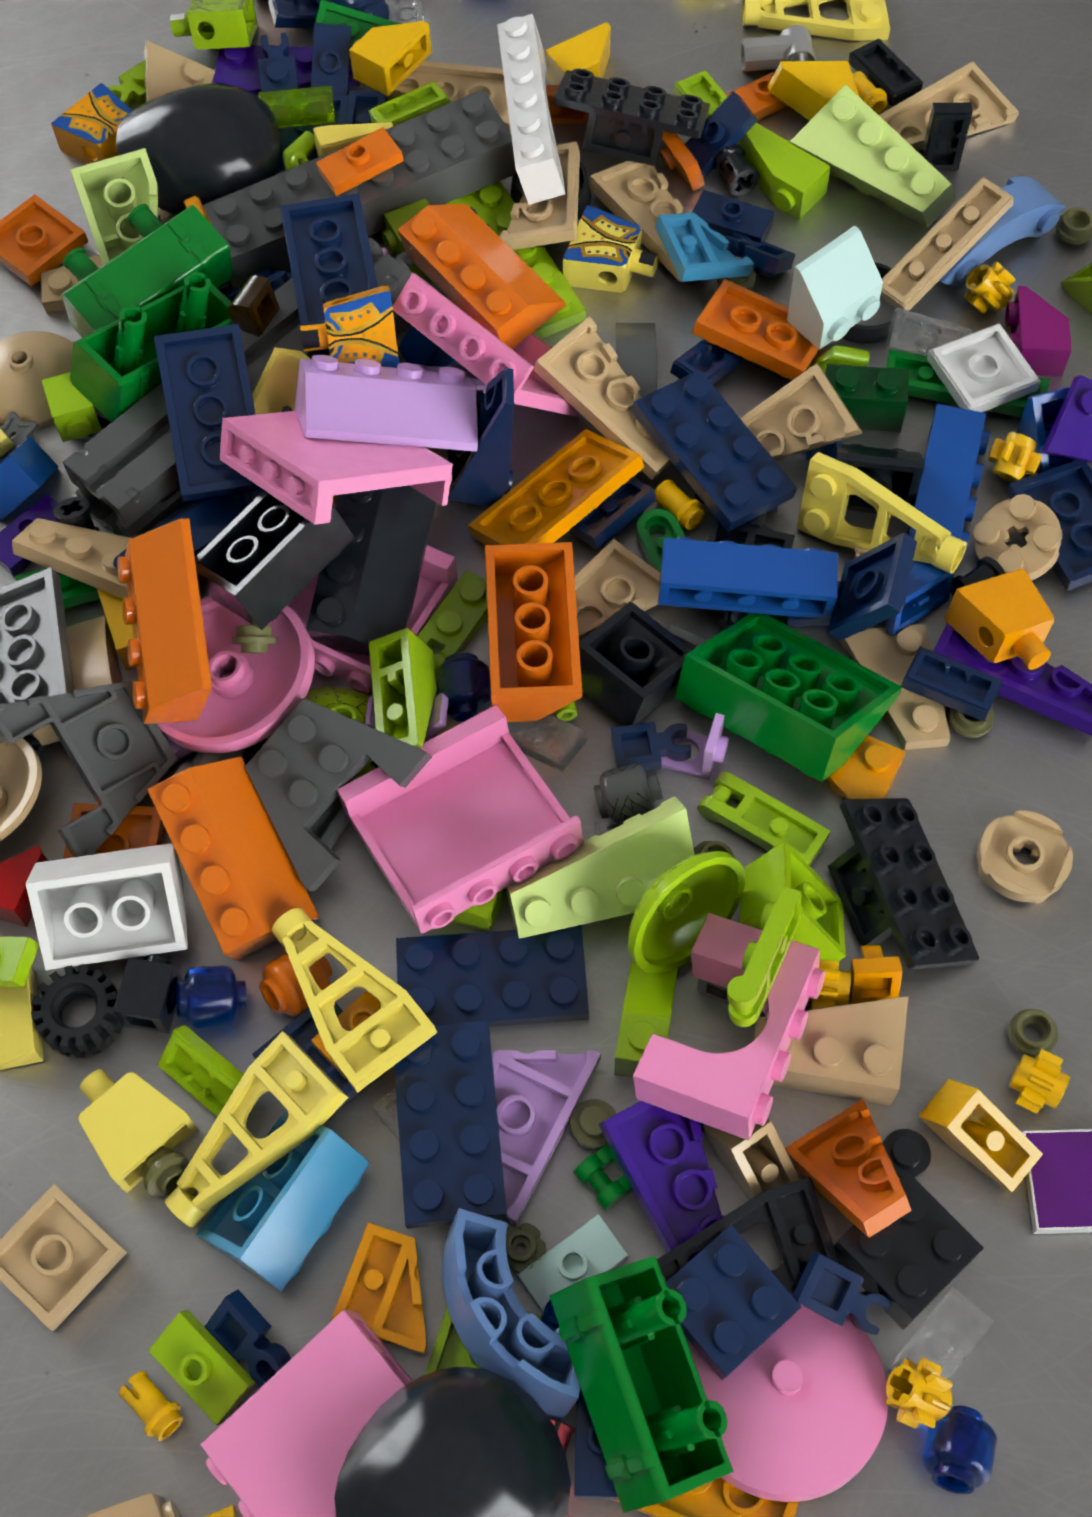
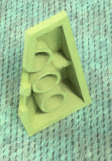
(109, 194)

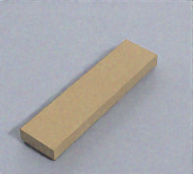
(945, 244)

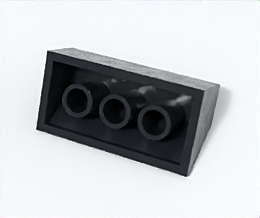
(377, 575)

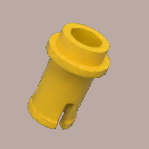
(872, 96)
(673, 499)
(151, 1406)

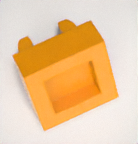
(874, 976)

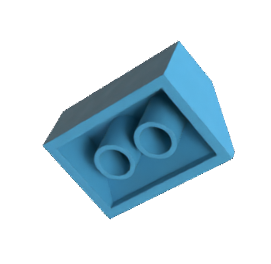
(286, 1207)

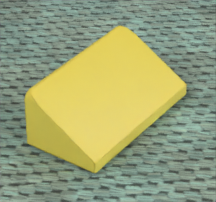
(278, 382)
(18, 1036)

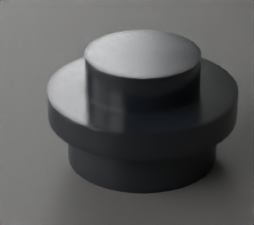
(908, 1152)

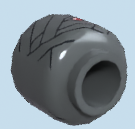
(627, 792)

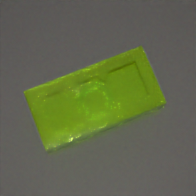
(301, 106)

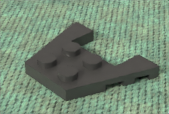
(108, 747)
(306, 765)

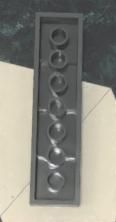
(444, 159)

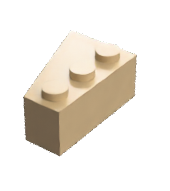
(849, 1051)

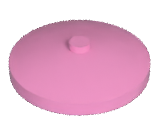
(248, 690)
(801, 1408)

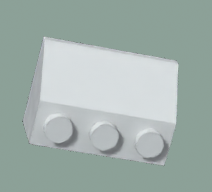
(108, 906)

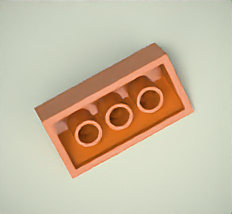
(479, 271)
(165, 624)
(532, 629)
(230, 853)

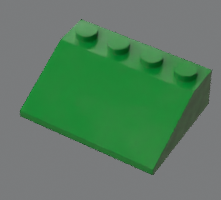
(785, 693)

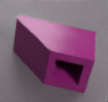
(1039, 332)

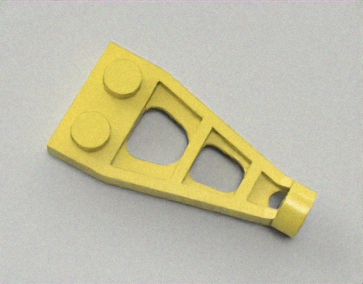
(865, 18)
(825, 507)
(381, 1038)
(299, 1087)

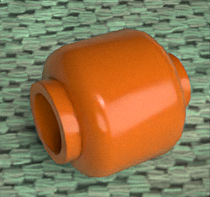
(282, 989)

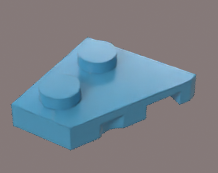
(698, 250)

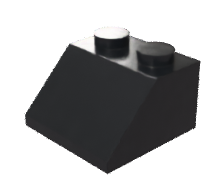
(892, 468)
(630, 664)

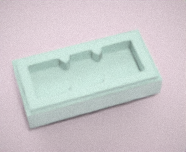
(579, 1256)

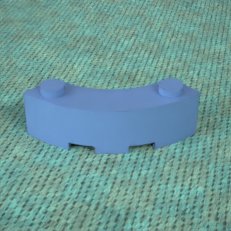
(1032, 214)
(494, 1322)

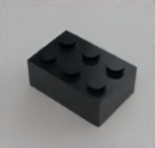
(268, 558)

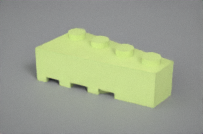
(875, 158)
(604, 874)

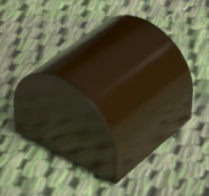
(254, 306)

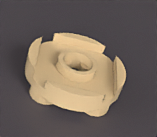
(1020, 516)
(1019, 881)

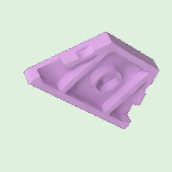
(533, 1110)

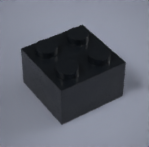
(911, 1256)

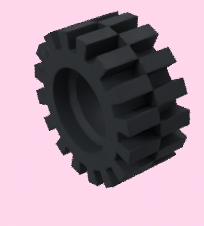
(59, 993)

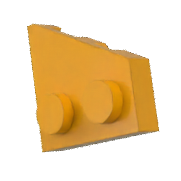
(868, 771)
(387, 1288)

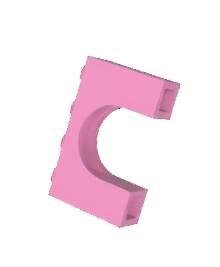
(732, 1087)

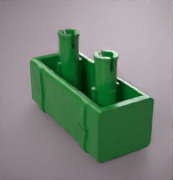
(146, 268)
(120, 360)
(641, 1384)

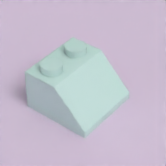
(834, 289)

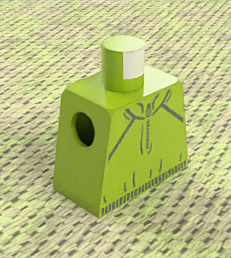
(217, 23)

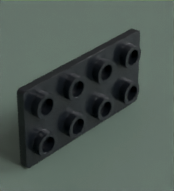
(628, 118)
(897, 887)

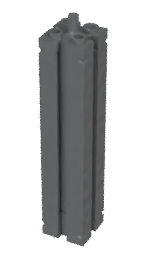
(132, 463)

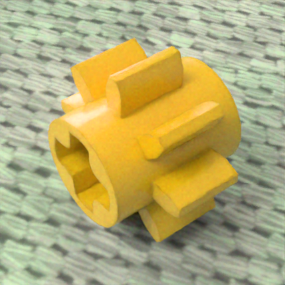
(989, 287)
(1014, 457)
(835, 986)
(1039, 1081)
(919, 1393)

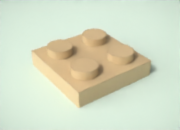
(55, 1257)

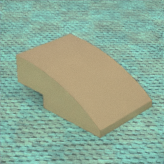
(92, 662)

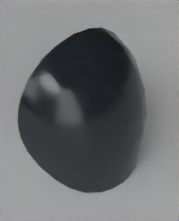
(203, 142)
(456, 1449)

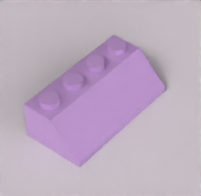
(386, 404)

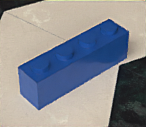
(952, 469)
(748, 578)

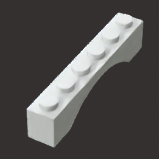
(528, 110)

